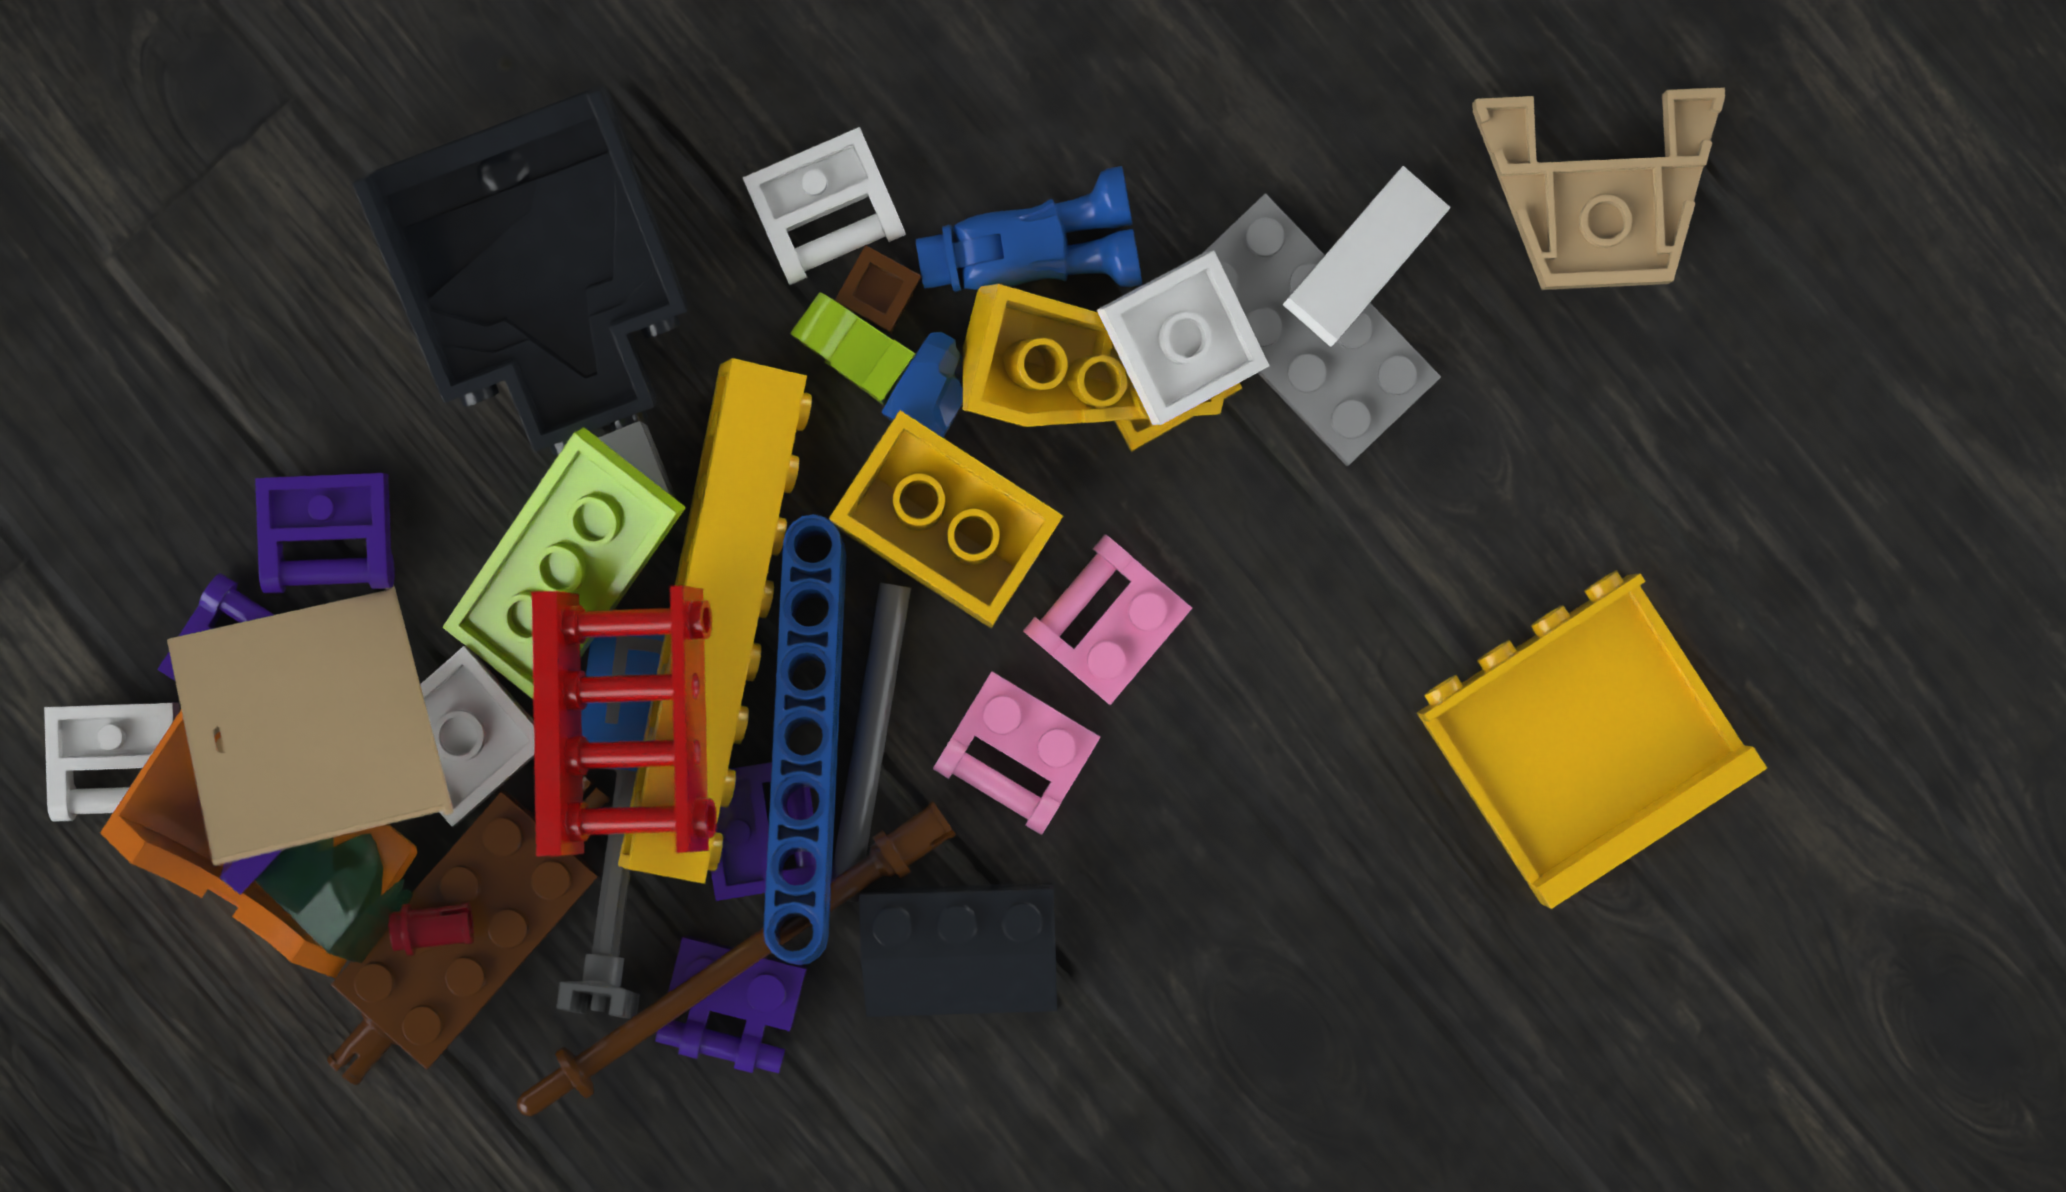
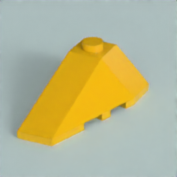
(1047, 364)

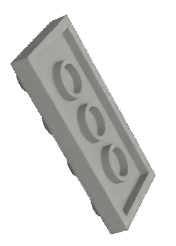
(1339, 390)

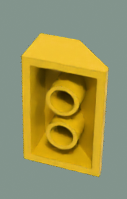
(945, 519)

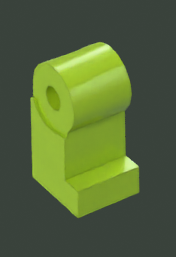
(853, 347)

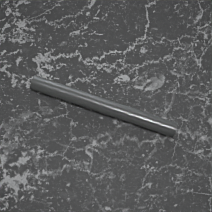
(871, 728)

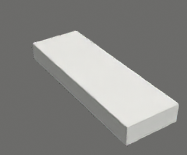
(1366, 256)

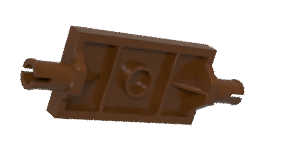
(437, 992)

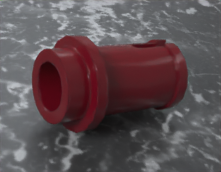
(430, 927)

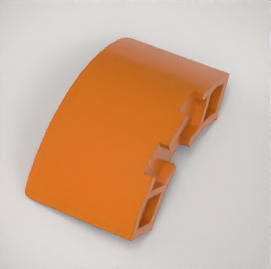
(164, 832)

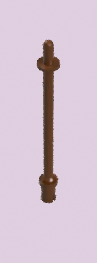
(887, 857)

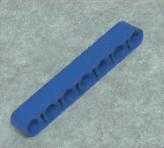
(798, 707)

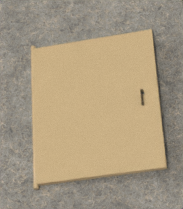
(313, 726)

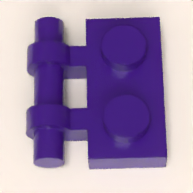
(760, 995)

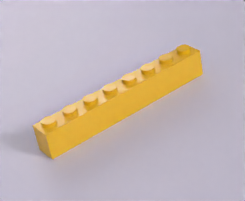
(728, 555)

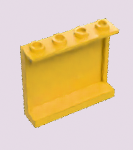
(1587, 739)

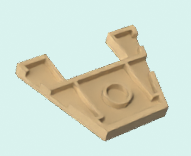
(1602, 217)

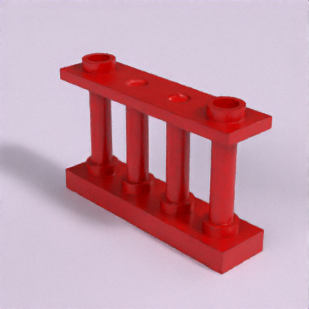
(566, 755)

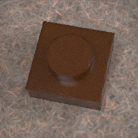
(878, 289)

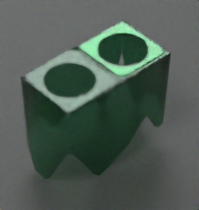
(335, 893)

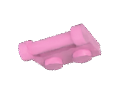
(1123, 635)
(1027, 733)

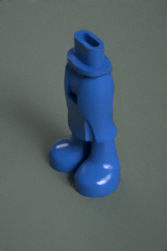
(1033, 243)

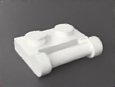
(815, 186)
(98, 740)

